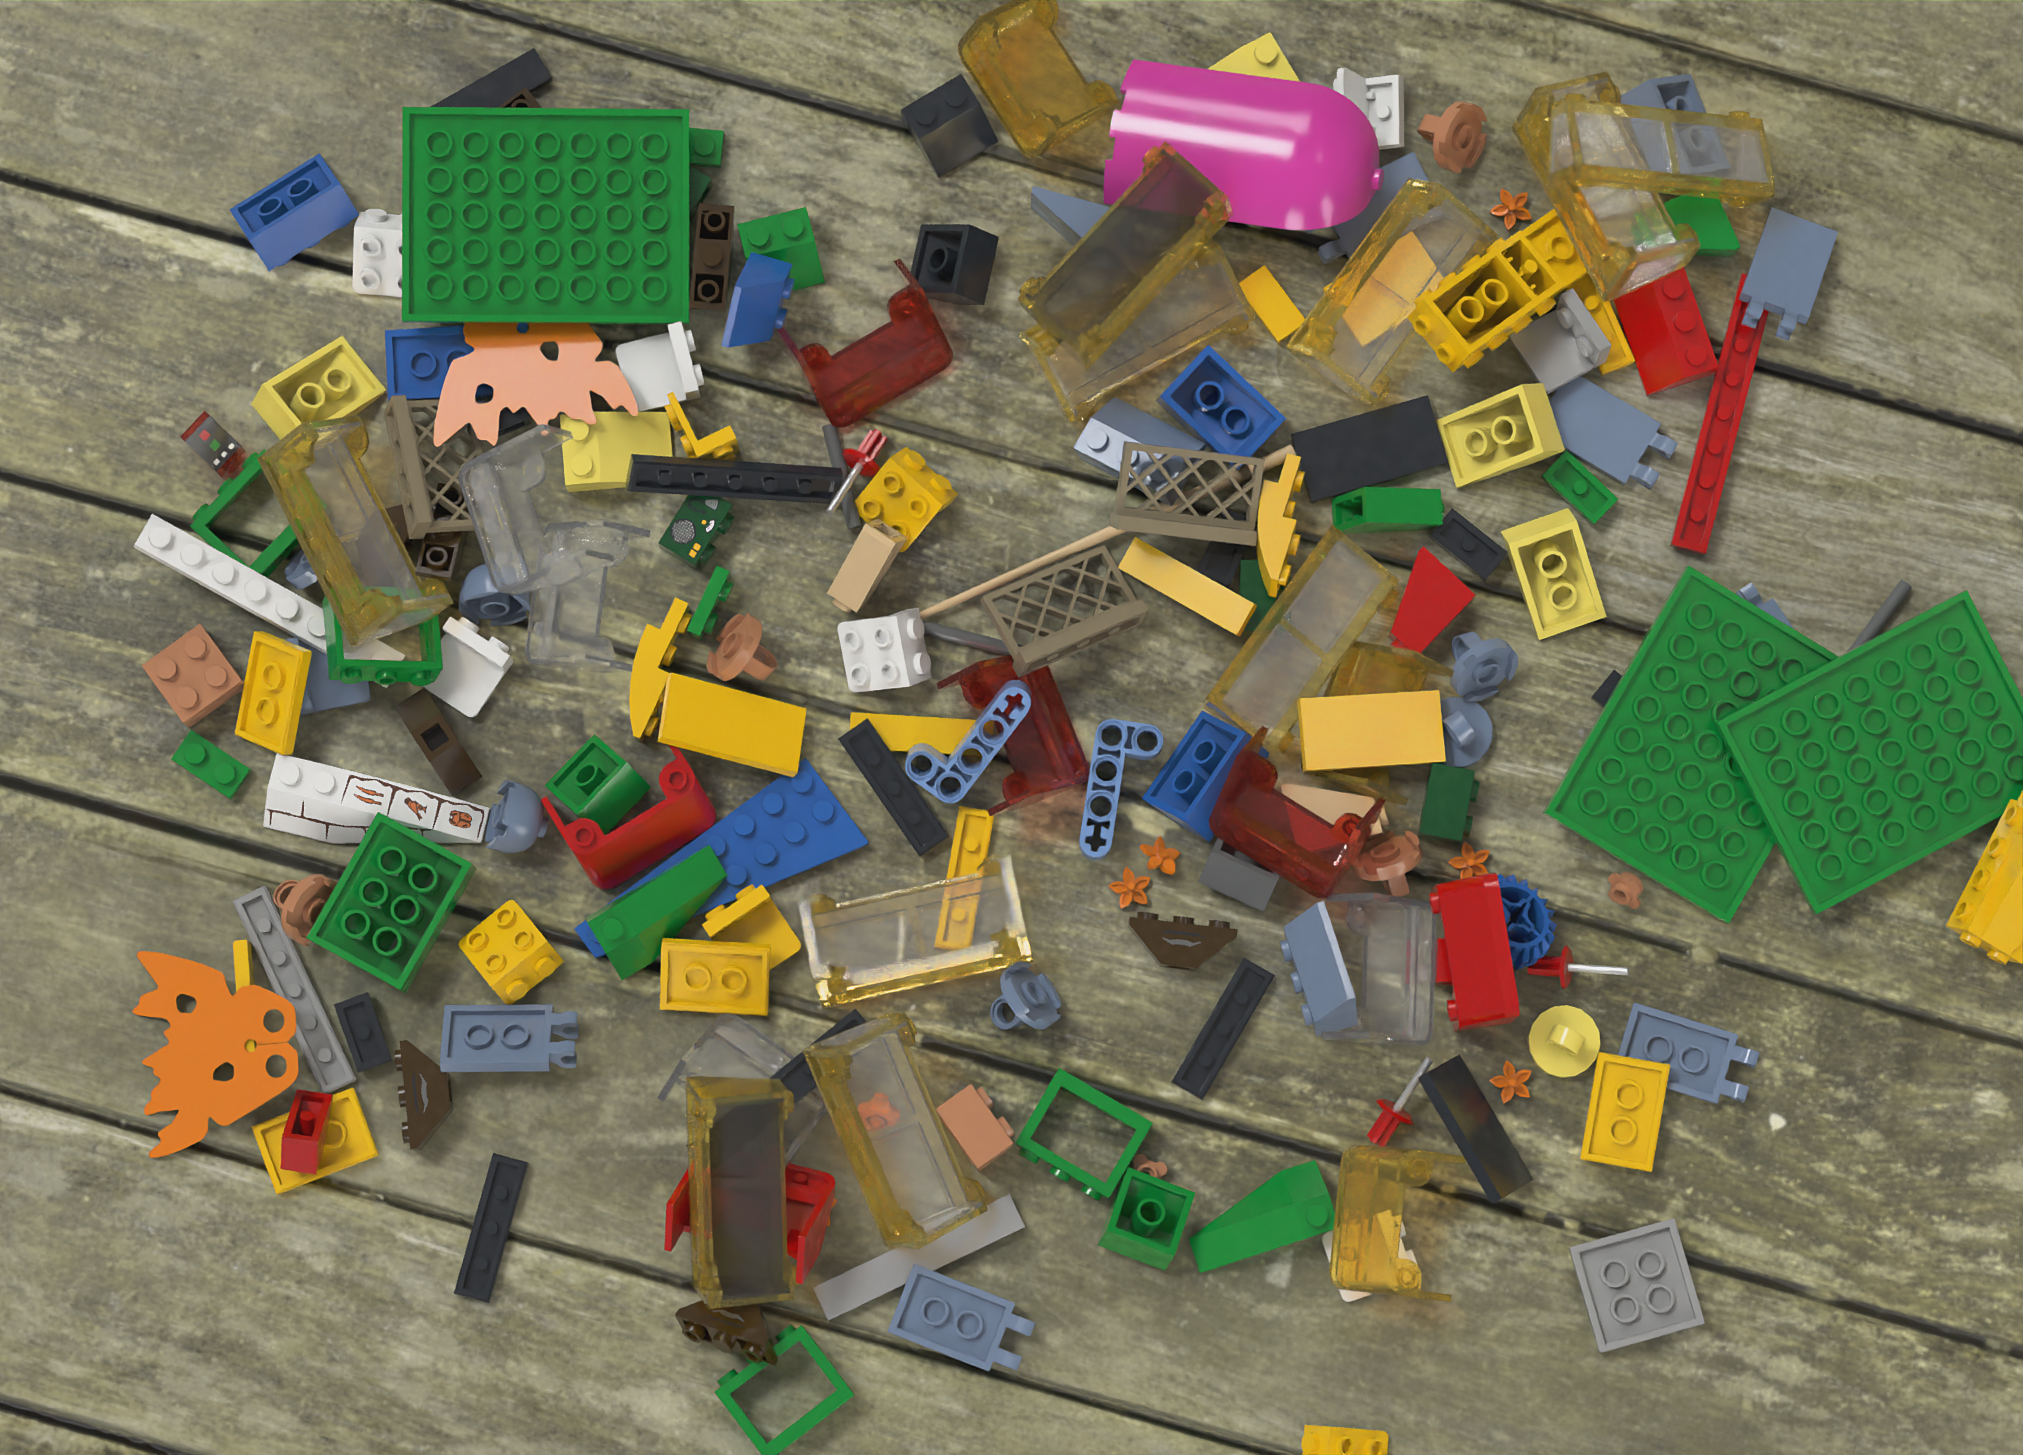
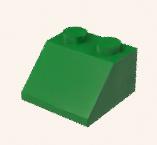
(787, 239)
(598, 784)
(1146, 1219)

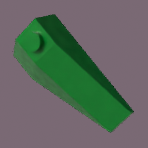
(658, 909)
(1274, 1215)

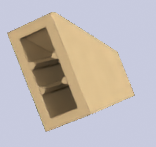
(866, 565)
(1332, 804)

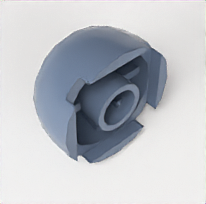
(481, 600)
(515, 819)

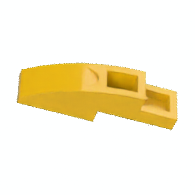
(1276, 525)
(647, 678)

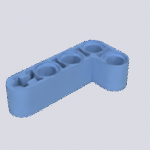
(975, 738)
(1110, 789)

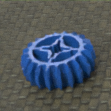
(1530, 922)

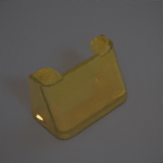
(1031, 76)

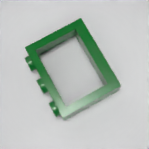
(228, 493)
(383, 671)
(1062, 1168)
(733, 1380)

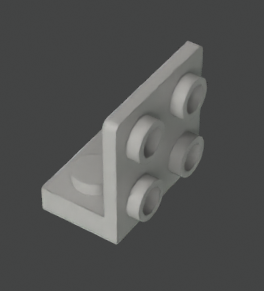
(1562, 343)

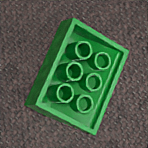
(391, 902)

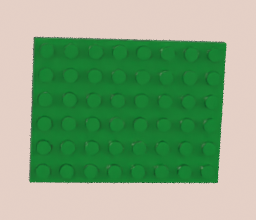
(545, 215)
(1883, 751)
(1654, 767)

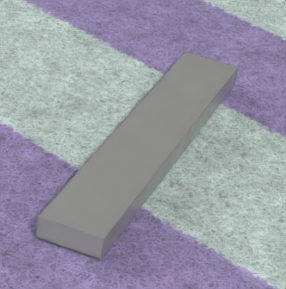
(293, 983)
(893, 1268)

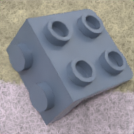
(328, 694)

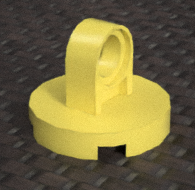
(1563, 1041)

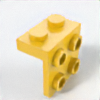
(717, 446)
(905, 495)
(753, 920)
(510, 952)
(1343, 1441)

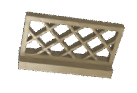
(410, 472)
(1181, 524)
(1072, 638)

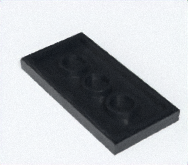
(1369, 449)
(1475, 1129)

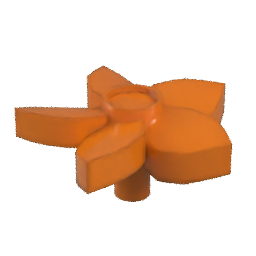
(1511, 208)
(1160, 856)
(1470, 862)
(1130, 888)
(1511, 1082)

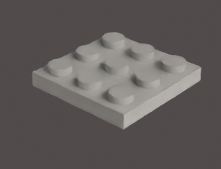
(1636, 1285)

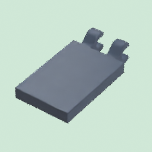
(1353, 231)
(1786, 270)
(1607, 432)
(506, 1038)
(1694, 1050)
(956, 1319)

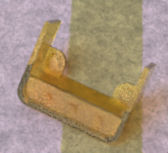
(1375, 670)
(1371, 1220)

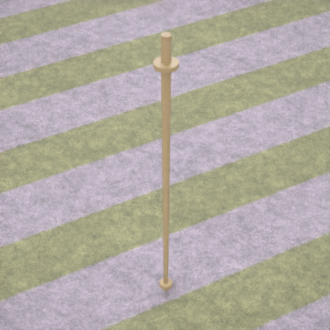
(1271, 460)

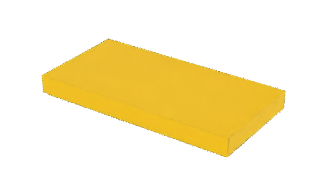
(732, 725)
(1371, 730)

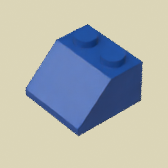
(758, 301)

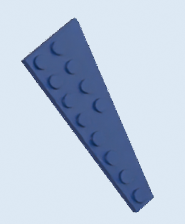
(767, 840)

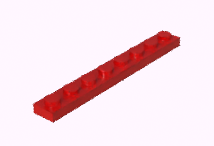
(1718, 429)

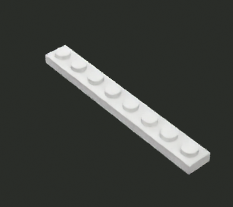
(248, 589)

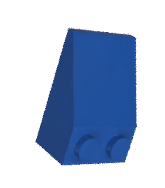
(1220, 406)

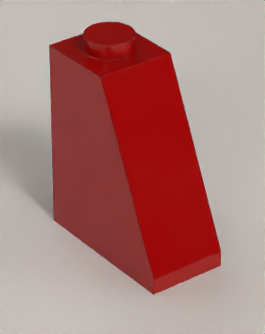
(1428, 603)

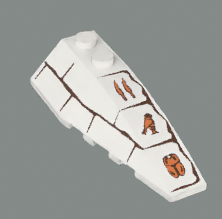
(341, 805)

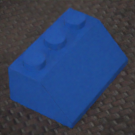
(294, 212)
(1197, 772)

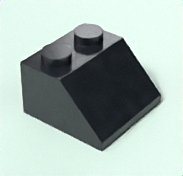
(949, 125)
(954, 262)

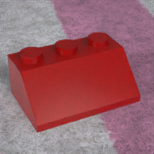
(1666, 333)

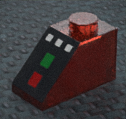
(213, 445)

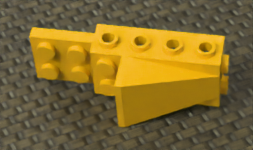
(1497, 292)
(1992, 901)

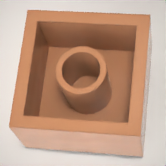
(194, 676)
(975, 1127)

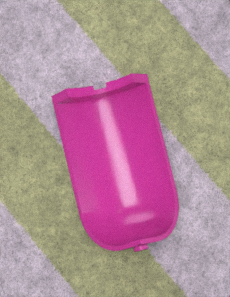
(1273, 145)

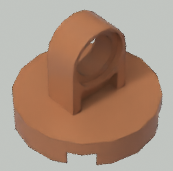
(1455, 135)
(741, 650)
(1387, 860)
(302, 905)

